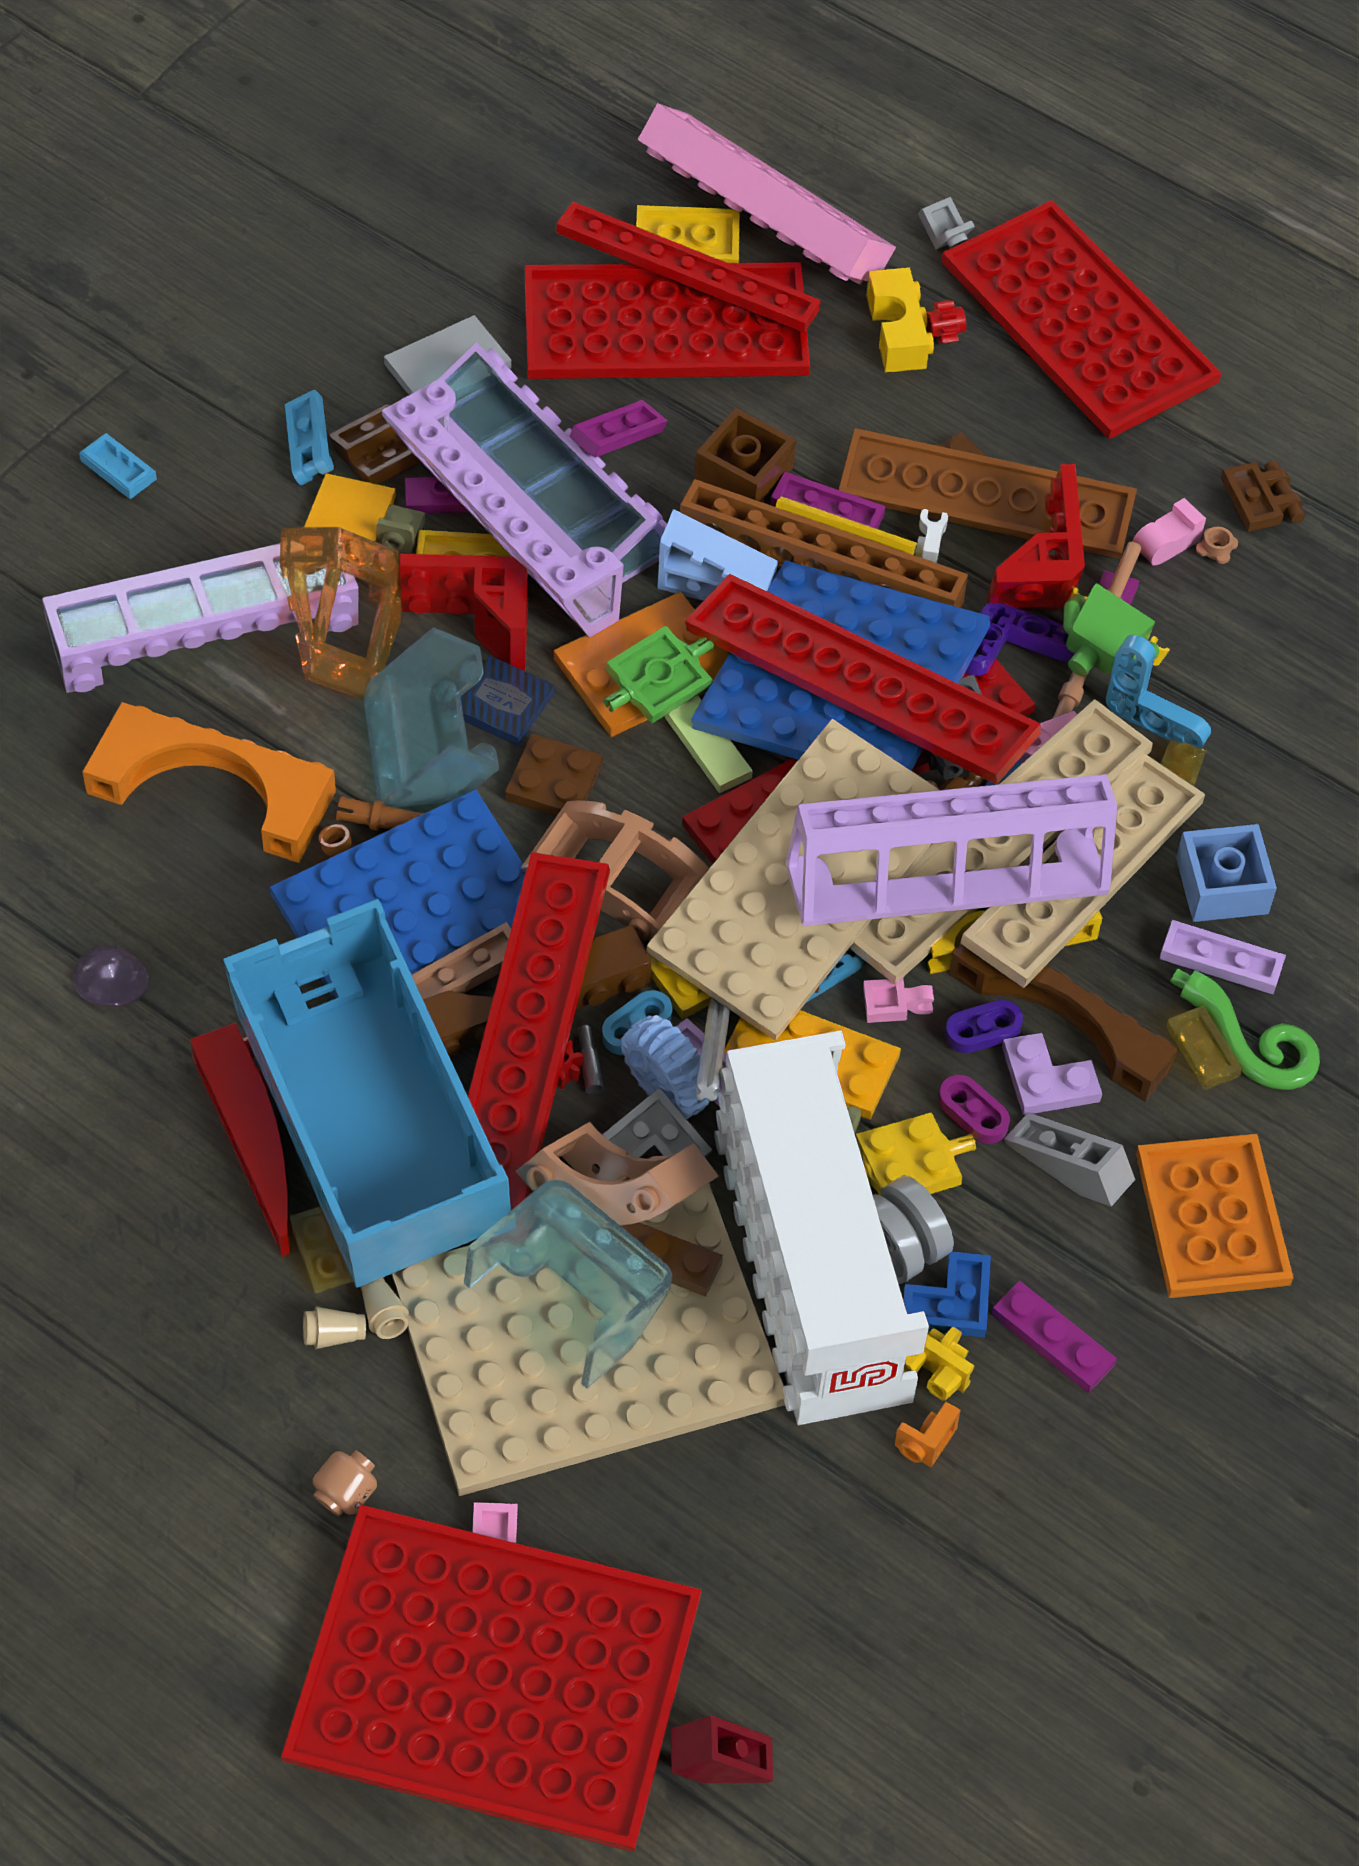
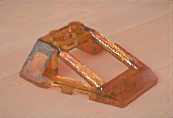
(313, 549)

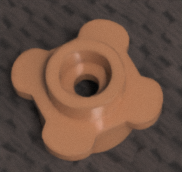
(1217, 544)

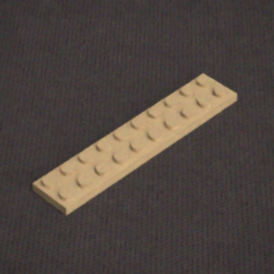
(1086, 746)

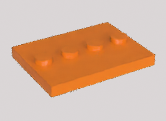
(586, 658)
(1213, 1216)

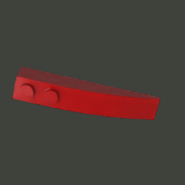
(248, 1119)

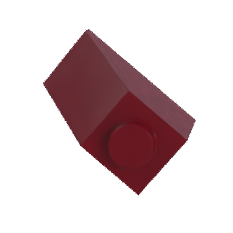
(721, 1752)

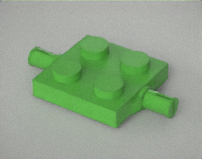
(658, 674)

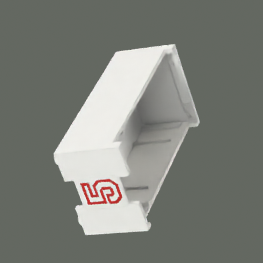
(814, 1231)

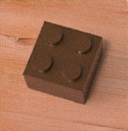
(745, 456)

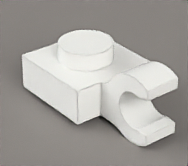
(929, 546)

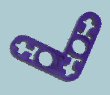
(1014, 628)

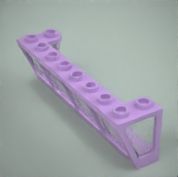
(582, 585)

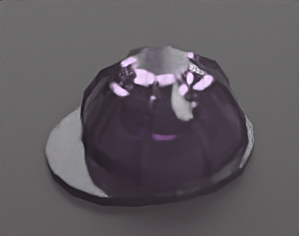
(110, 976)

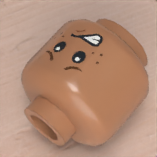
(344, 1482)

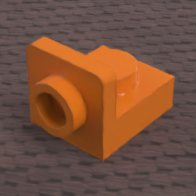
(932, 1438)

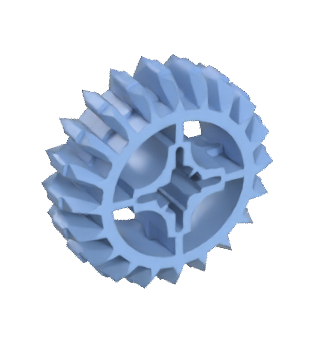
(664, 1060)

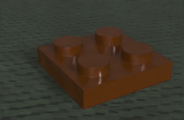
(552, 775)

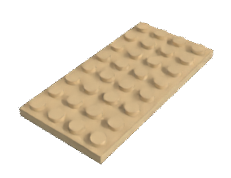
(741, 922)

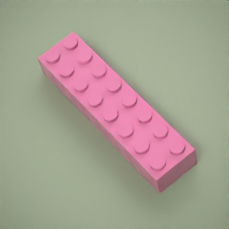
(765, 194)

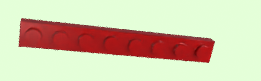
(688, 266)

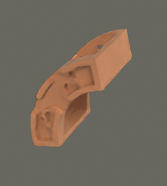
(628, 833)
(622, 1179)

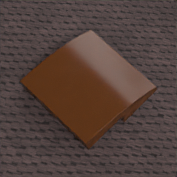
(372, 448)

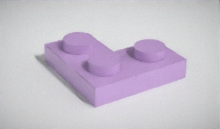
(1045, 1086)

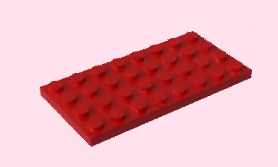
(1081, 319)
(650, 326)

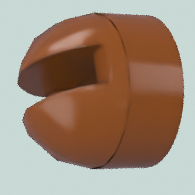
(335, 840)

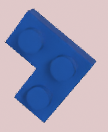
(963, 1300)

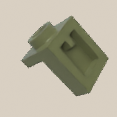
(400, 528)

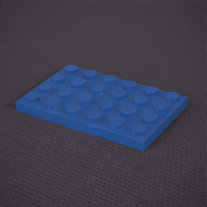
(435, 876)

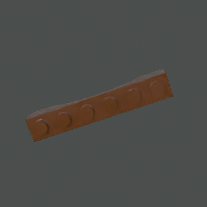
(613, 967)
(1131, 1053)

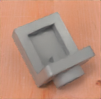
(945, 224)

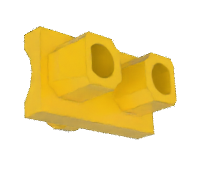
(945, 1360)

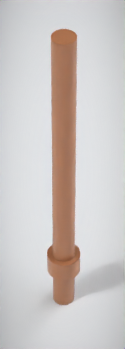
(1072, 691)

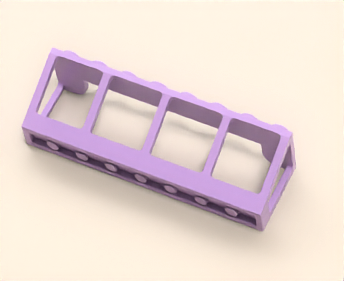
(954, 816)

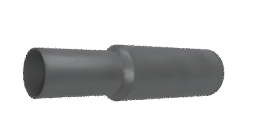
(590, 1066)

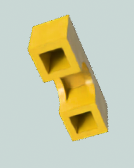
(896, 298)

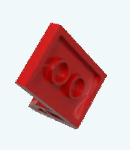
(1031, 576)
(472, 587)

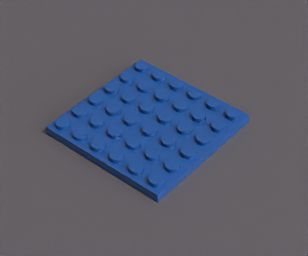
(786, 719)

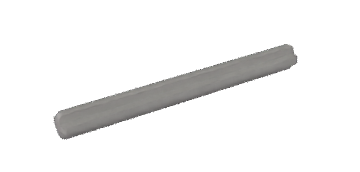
(712, 1051)

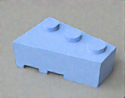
(700, 558)

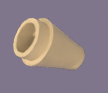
(384, 1310)
(332, 1327)

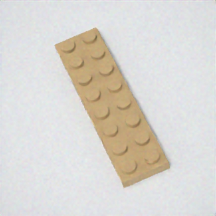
(1029, 935)

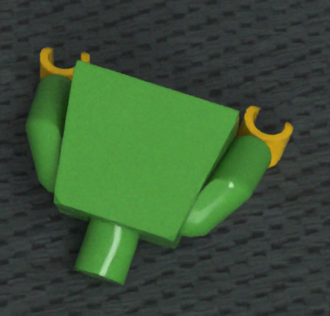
(1100, 626)

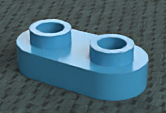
(630, 1013)

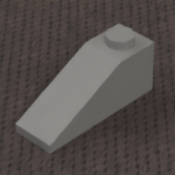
(1074, 1157)

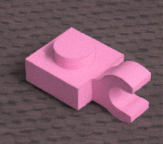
(890, 1002)

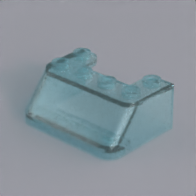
(420, 725)

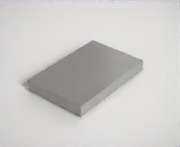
(433, 355)

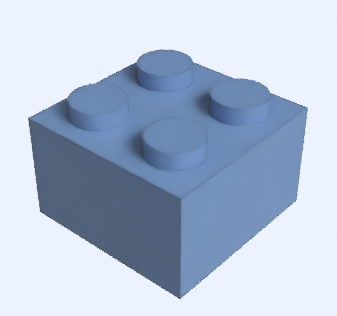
(1226, 873)

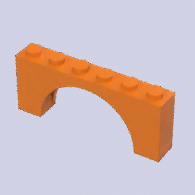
(148, 743)

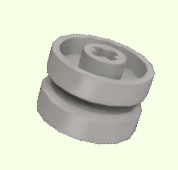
(912, 1227)

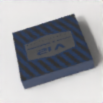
(506, 700)

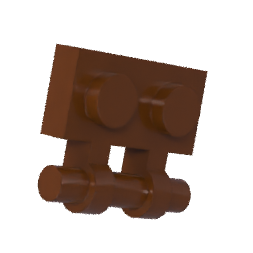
(1255, 501)

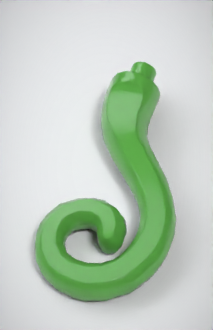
(1203, 991)

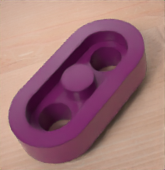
(975, 1111)

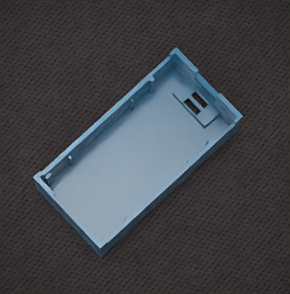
(368, 1094)

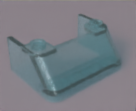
(590, 1253)

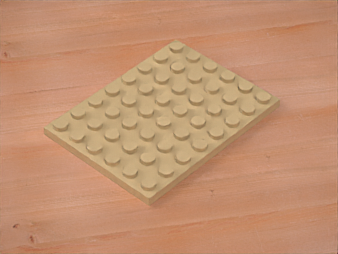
(513, 1352)

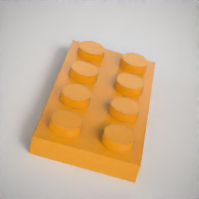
(863, 1063)

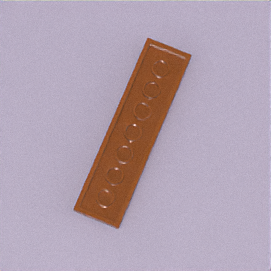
(979, 490)

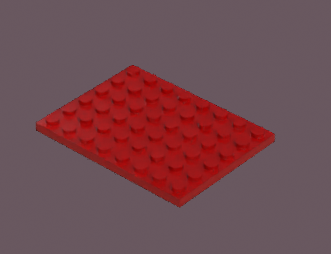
(494, 1677)

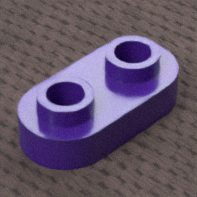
(981, 1026)

